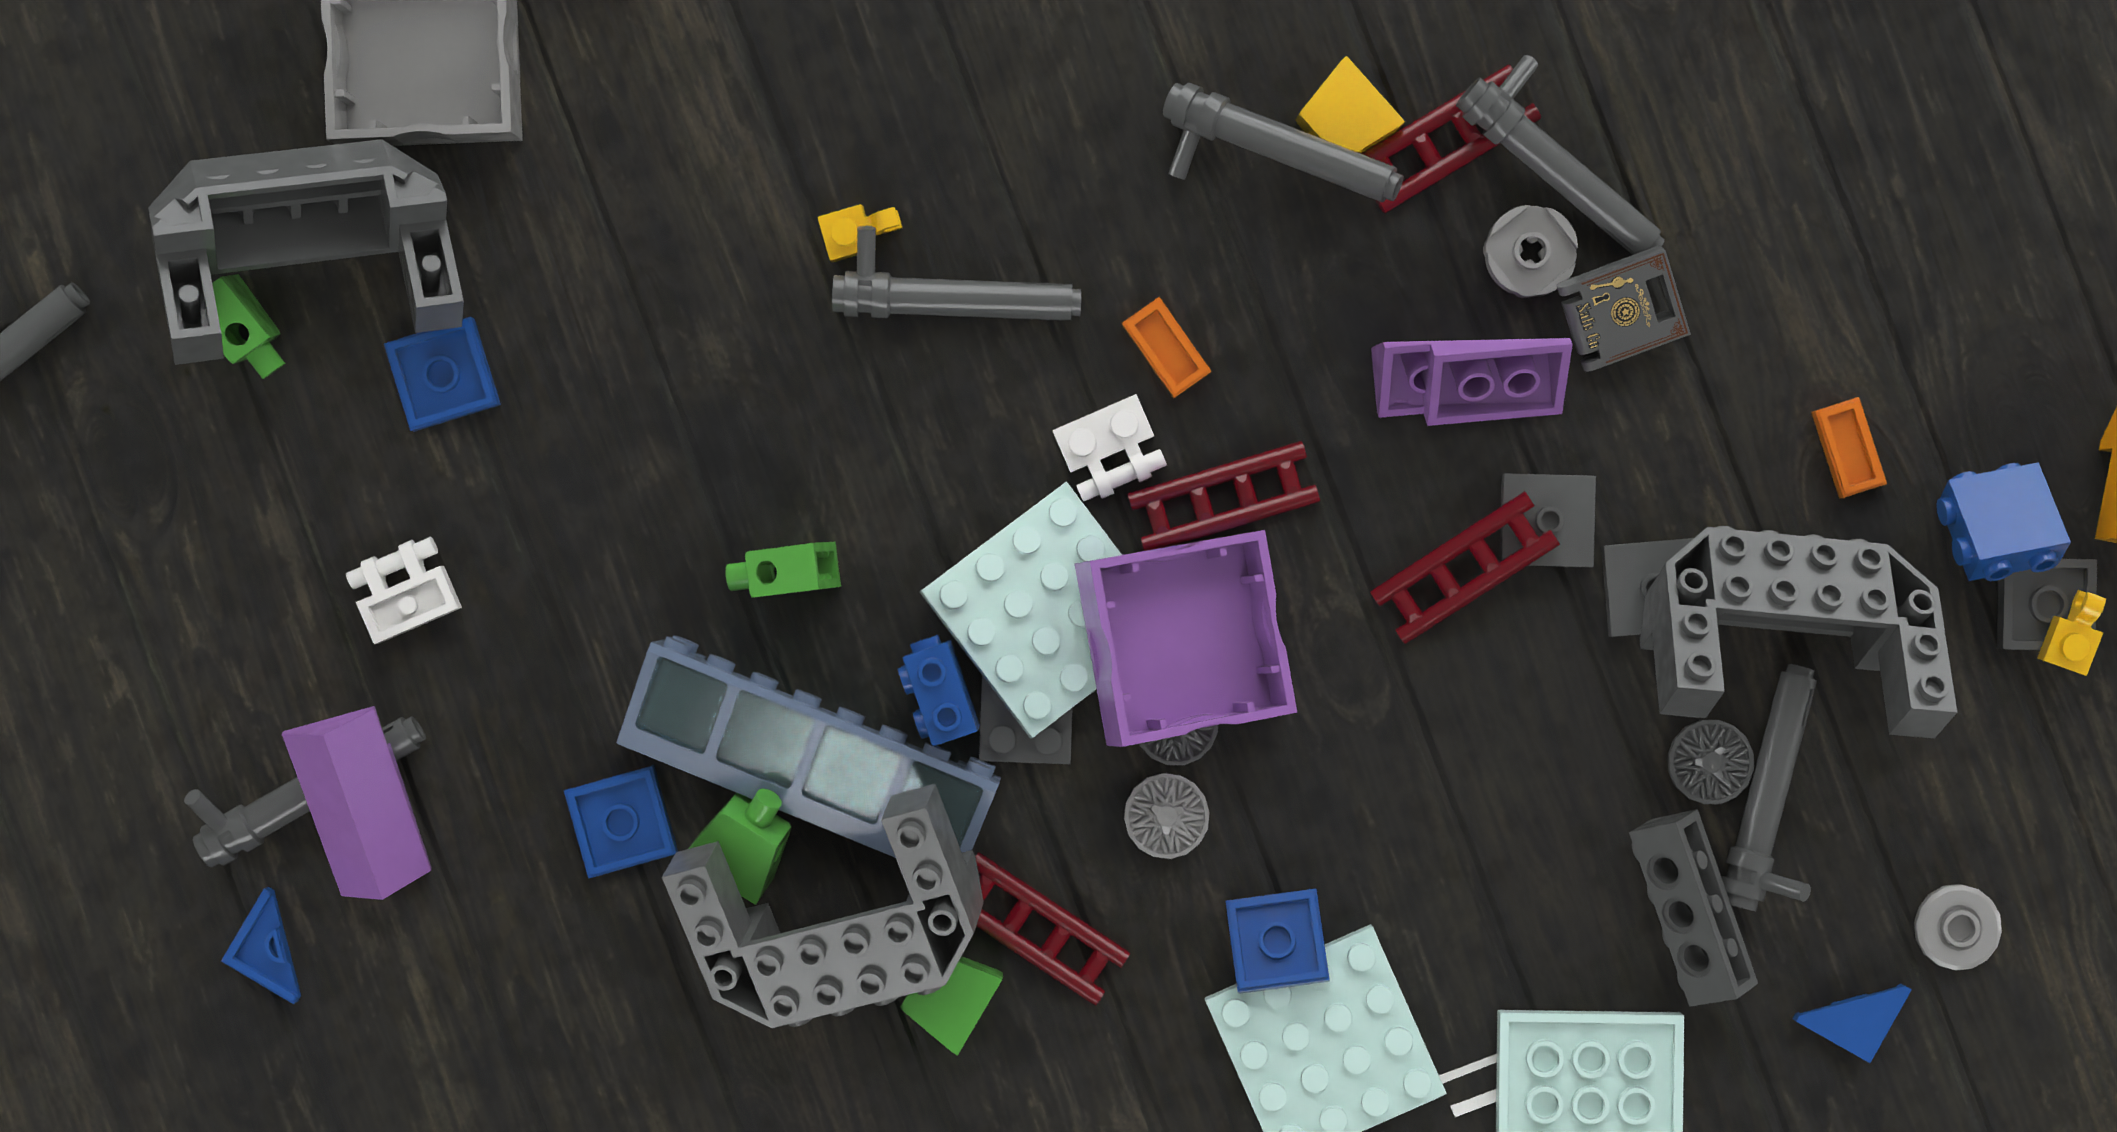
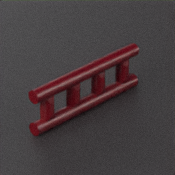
(1437, 166)
(1236, 471)
(1474, 540)
(1065, 926)

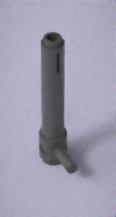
(1216, 117)
(1506, 124)
(885, 295)
(40, 326)
(248, 825)
(1751, 857)

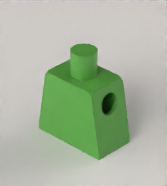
(239, 306)
(797, 566)
(750, 840)
(957, 1006)

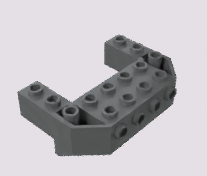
(299, 211)
(1805, 588)
(842, 960)

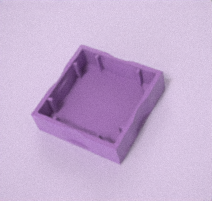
(1185, 638)

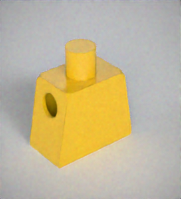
(1349, 111)

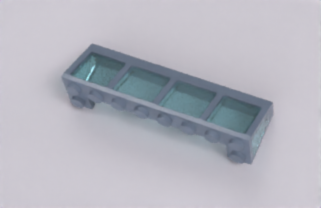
(814, 759)

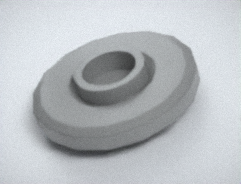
(1166, 815)
(1957, 927)

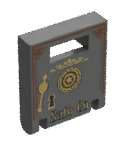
(1617, 310)

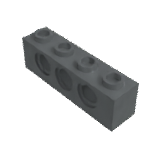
(1711, 926)

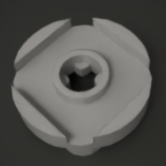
(1504, 249)

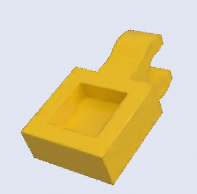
(840, 228)
(2072, 641)

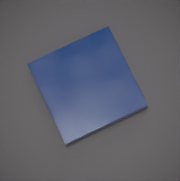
(442, 375)
(621, 821)
(1277, 941)

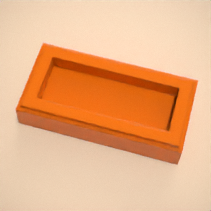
(1166, 347)
(1849, 447)

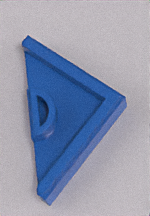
(263, 950)
(1857, 1022)

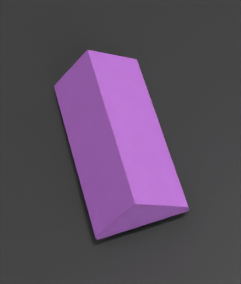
(1471, 379)
(358, 804)

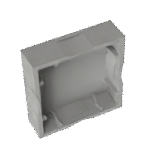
(422, 71)

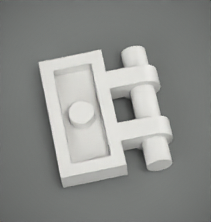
(1102, 435)
(409, 603)

